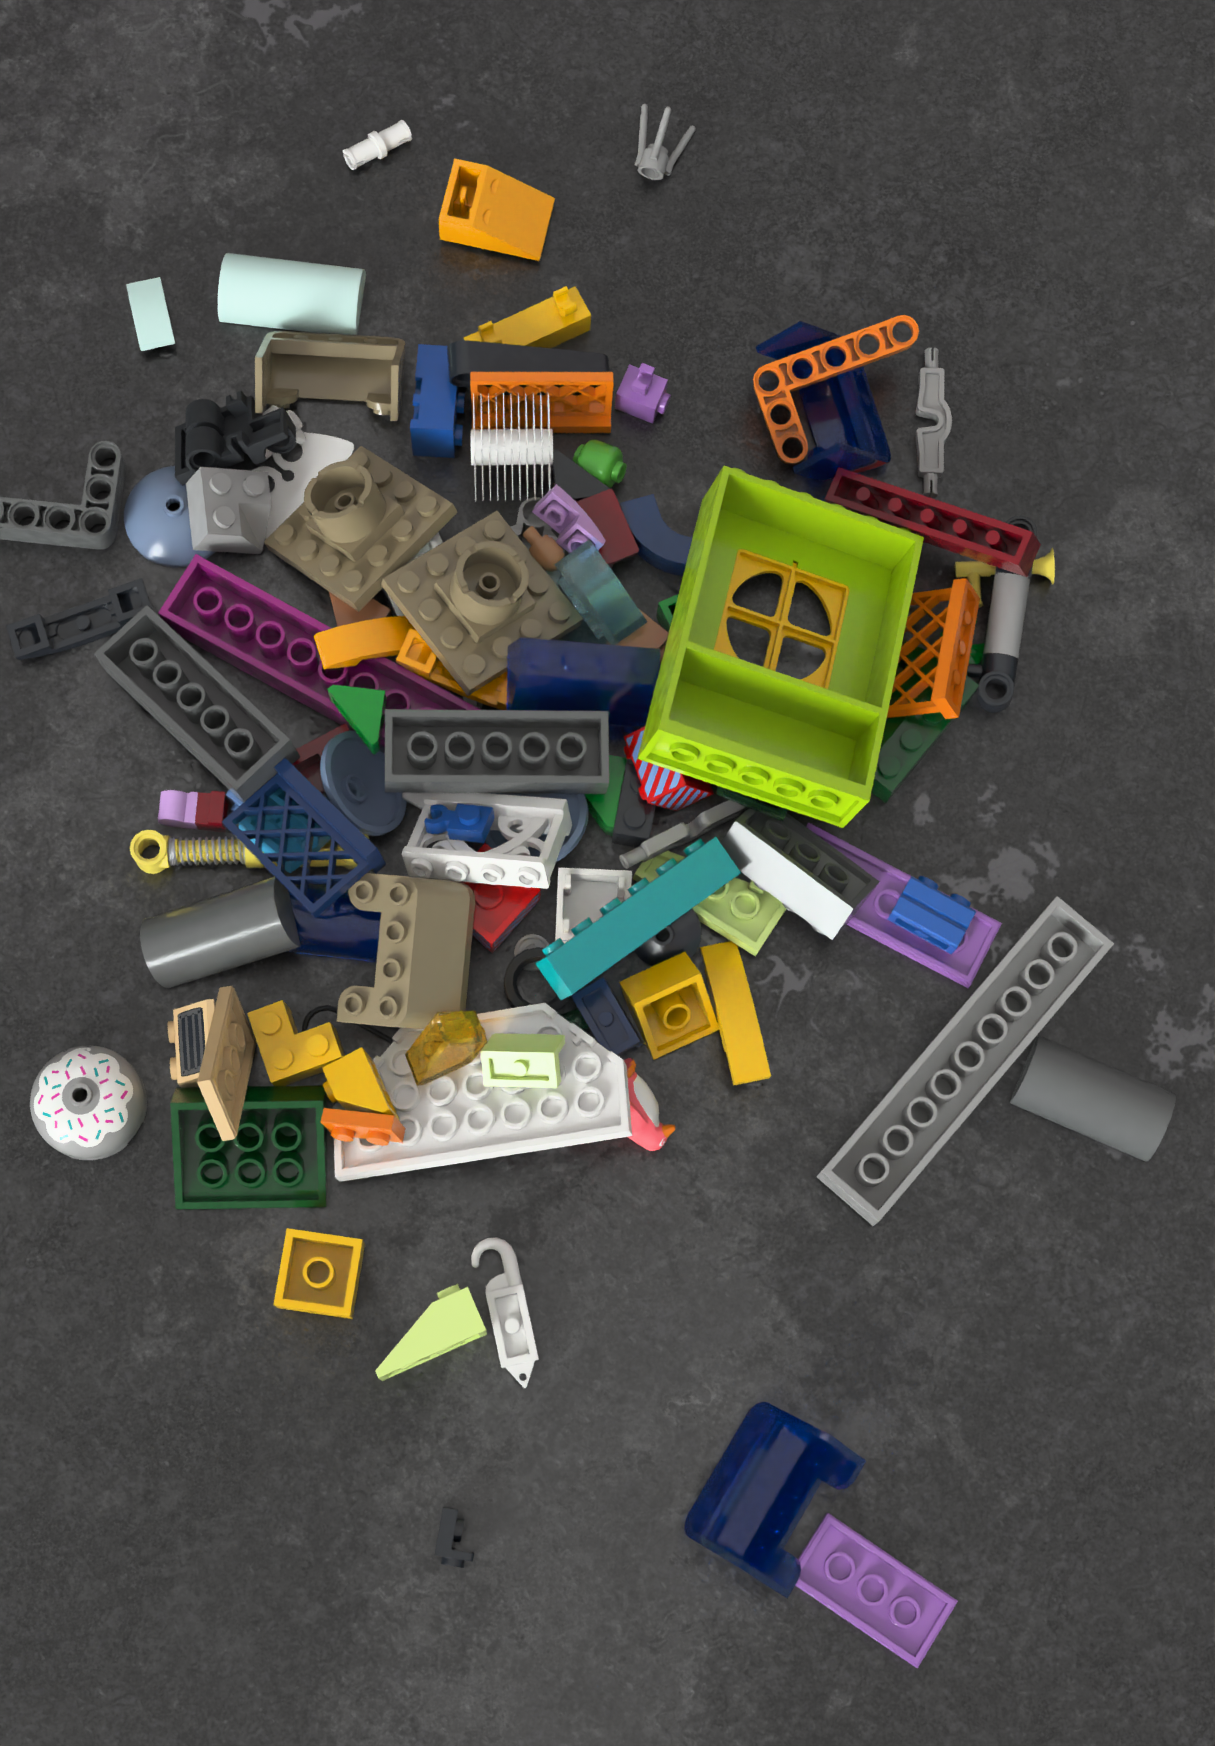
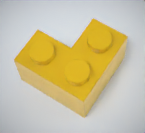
(291, 1054)

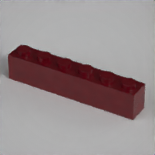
(937, 522)

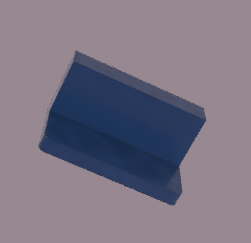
(607, 1017)

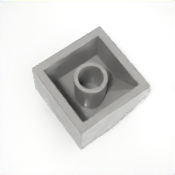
(228, 509)

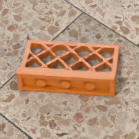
(568, 412)
(954, 646)

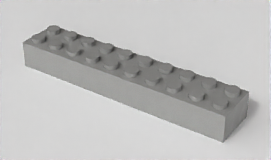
(964, 1061)

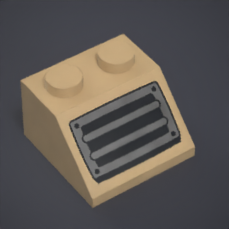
(190, 1036)

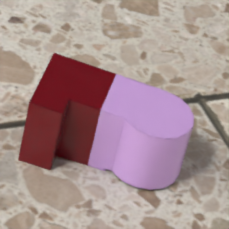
(194, 810)

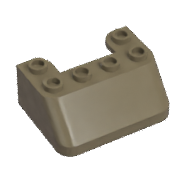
(419, 953)

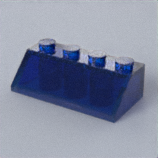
(582, 678)

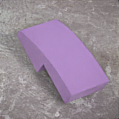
(567, 519)

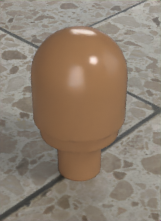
(543, 549)

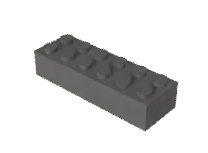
(195, 703)
(496, 751)

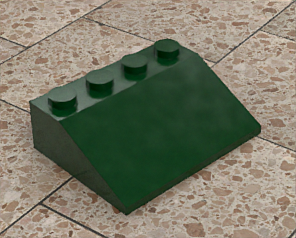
(911, 737)
(269, 1164)

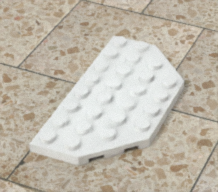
(467, 1122)

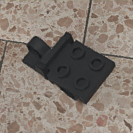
(222, 435)

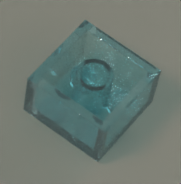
(598, 594)

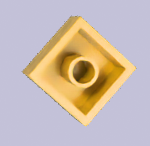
(319, 1273)

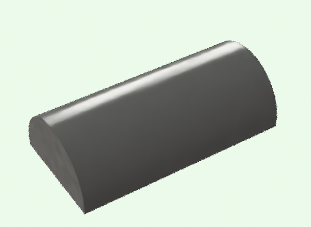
(219, 933)
(1094, 1099)

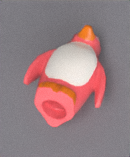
(644, 1110)

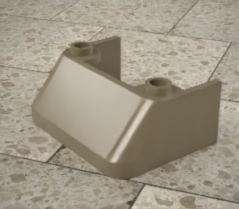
(330, 368)

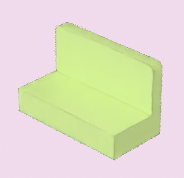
(522, 1060)

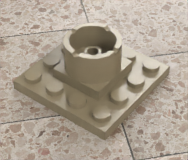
(359, 526)
(479, 598)

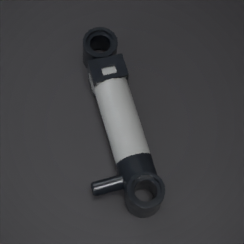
(1003, 632)

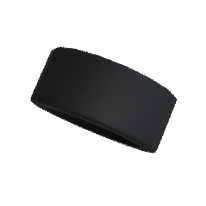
(511, 975)

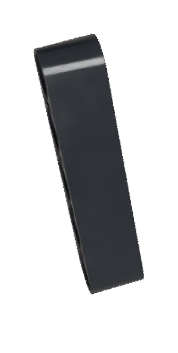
(478, 356)

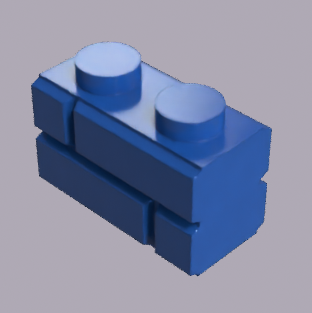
(932, 913)

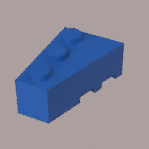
(435, 406)

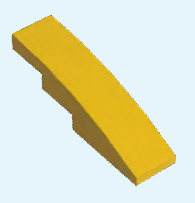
(735, 1012)

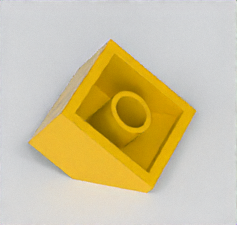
(669, 1005)

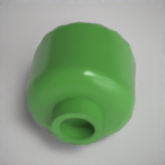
(601, 461)

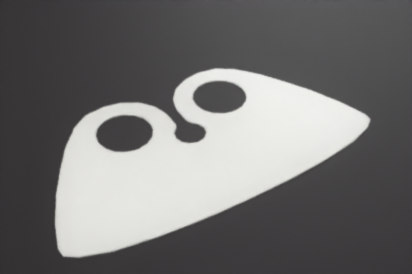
(317, 454)

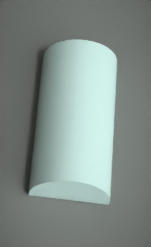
(290, 294)

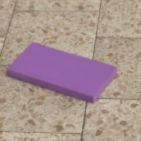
(873, 1590)

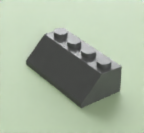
(799, 870)

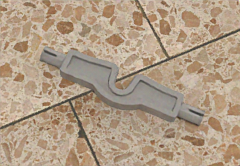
(931, 439)
(682, 833)

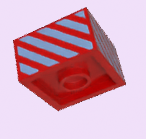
(661, 785)
(499, 909)

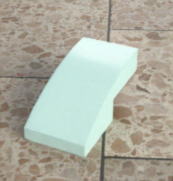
(150, 314)

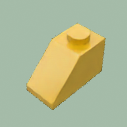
(357, 1084)

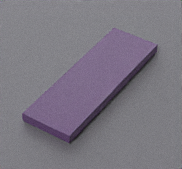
(873, 922)

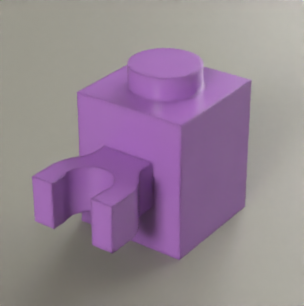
(642, 393)

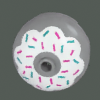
(104, 1119)

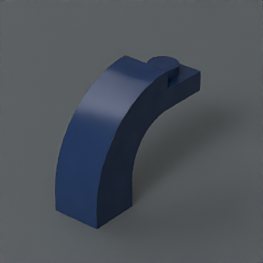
(655, 540)

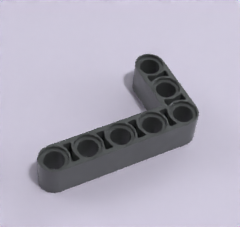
(81, 516)

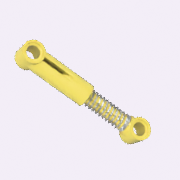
(174, 851)

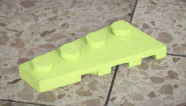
(735, 910)

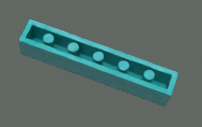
(637, 918)

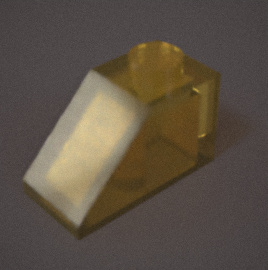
(445, 1045)

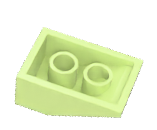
(441, 1328)

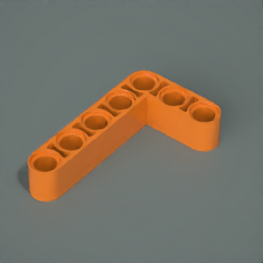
(821, 371)

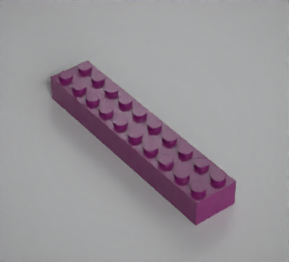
(280, 647)

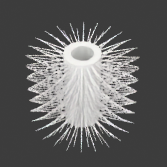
(513, 446)

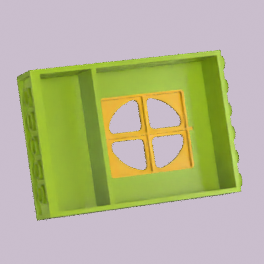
(744, 724)

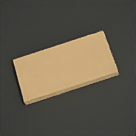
(227, 1063)

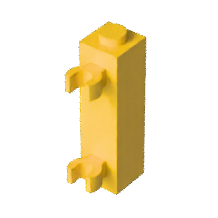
(541, 324)

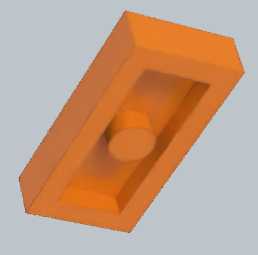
(373, 1127)

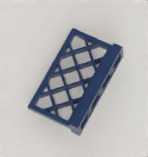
(331, 824)

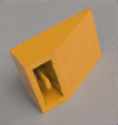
(494, 211)

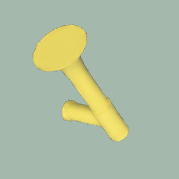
(975, 569)

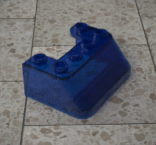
(764, 1491)

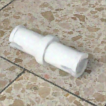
(377, 144)

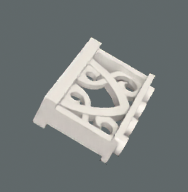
(519, 821)

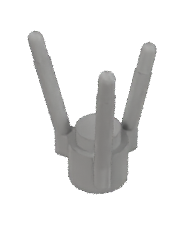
(654, 161)

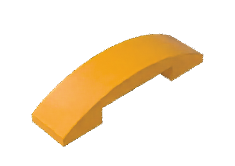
(362, 640)
(421, 660)

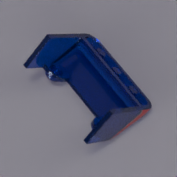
(837, 408)

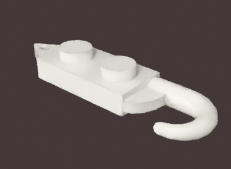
(509, 1311)

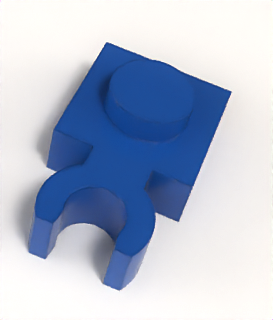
(464, 824)

